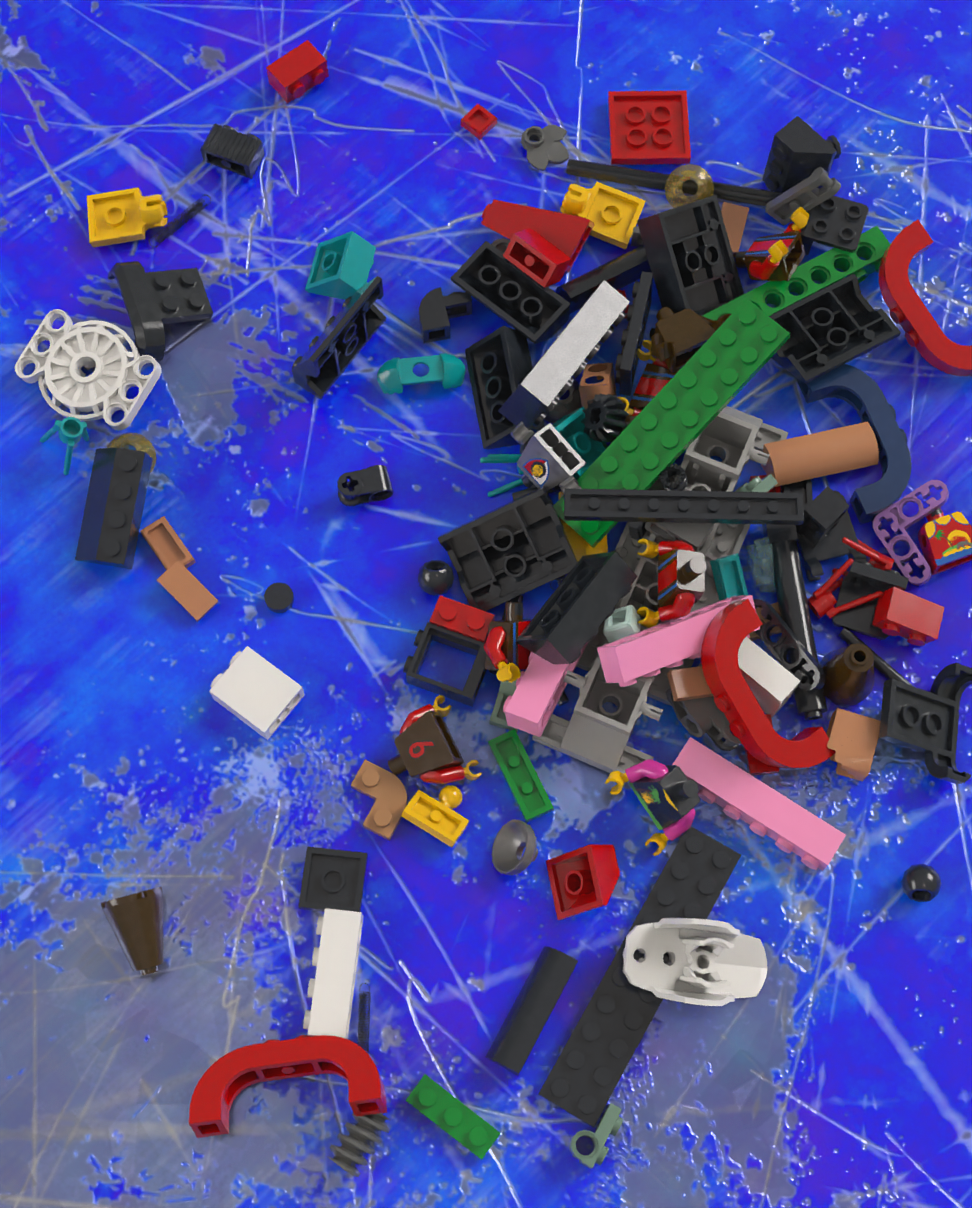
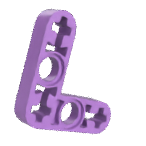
(902, 522)

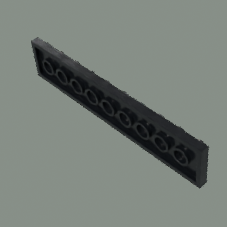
(620, 1011)

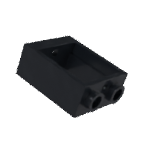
(455, 640)

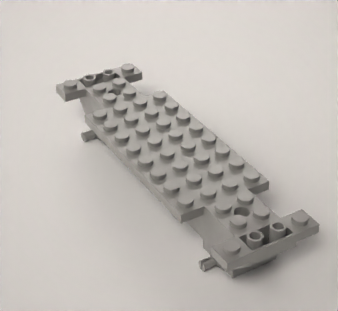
(603, 736)

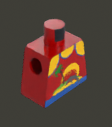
(945, 540)

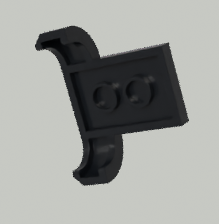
(159, 300)
(928, 719)

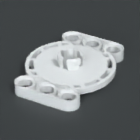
(88, 346)

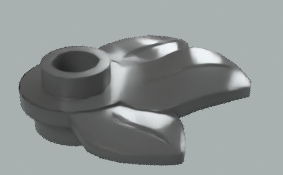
(547, 148)

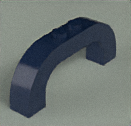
(872, 407)

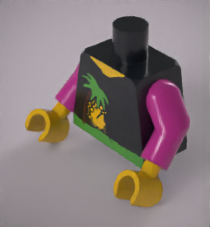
(665, 796)

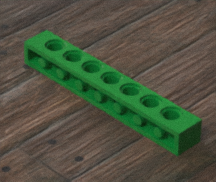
(821, 268)

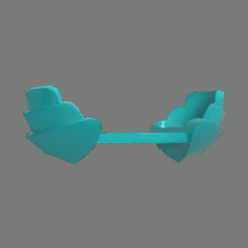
(399, 372)

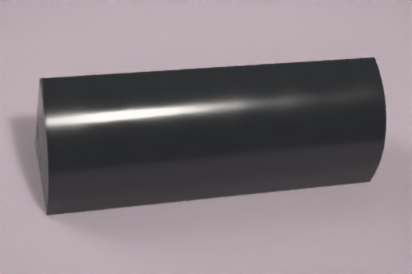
(616, 272)
(531, 1009)

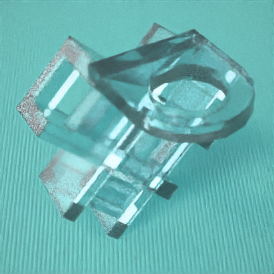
(761, 564)

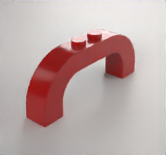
(909, 310)
(738, 702)
(279, 1061)

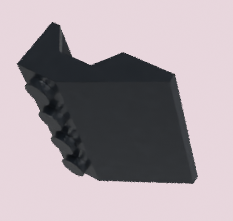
(691, 257)
(830, 330)
(340, 341)
(509, 550)

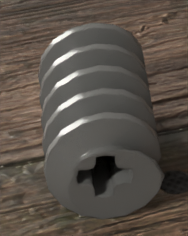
(358, 1141)

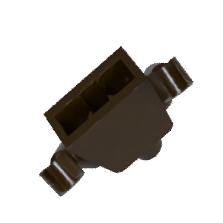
(681, 336)

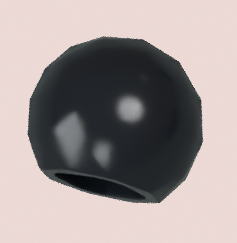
(435, 577)
(921, 883)

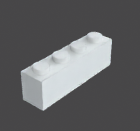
(335, 973)

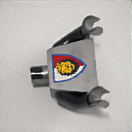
(546, 458)

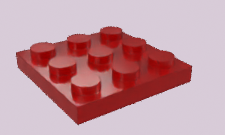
(648, 127)

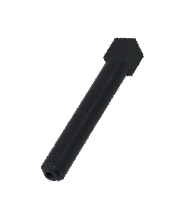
(794, 610)

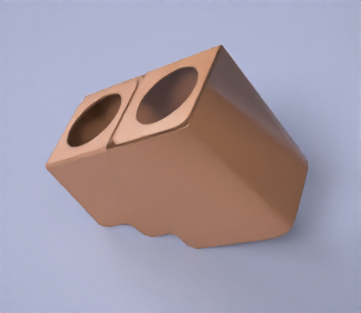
(601, 371)
(855, 742)

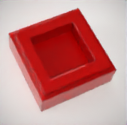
(478, 121)

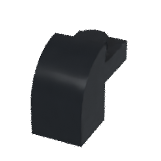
(437, 310)

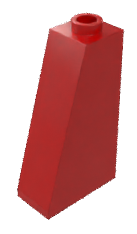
(560, 229)

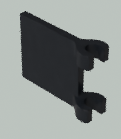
(829, 548)

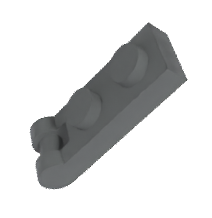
(803, 195)

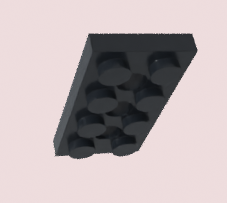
(634, 334)

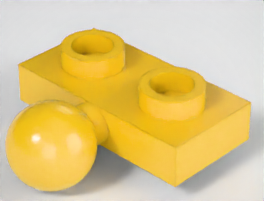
(437, 816)

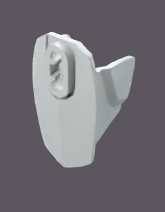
(706, 962)

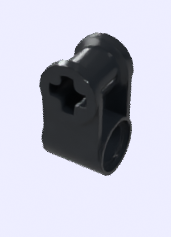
(367, 485)

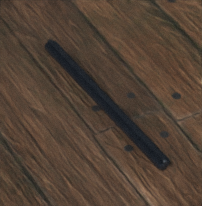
(659, 180)

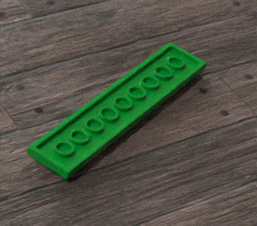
(681, 410)

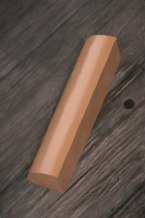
(821, 454)

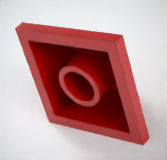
(583, 879)

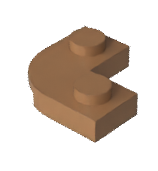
(389, 798)

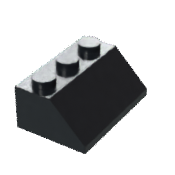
(795, 156)

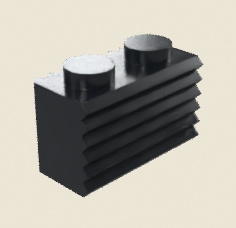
(233, 150)

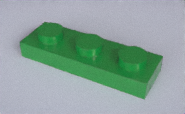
(520, 775)
(453, 1117)

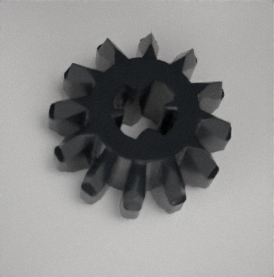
(604, 417)

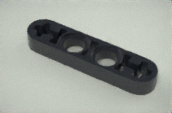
(784, 644)

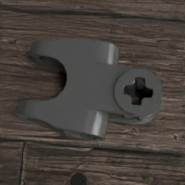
(703, 717)

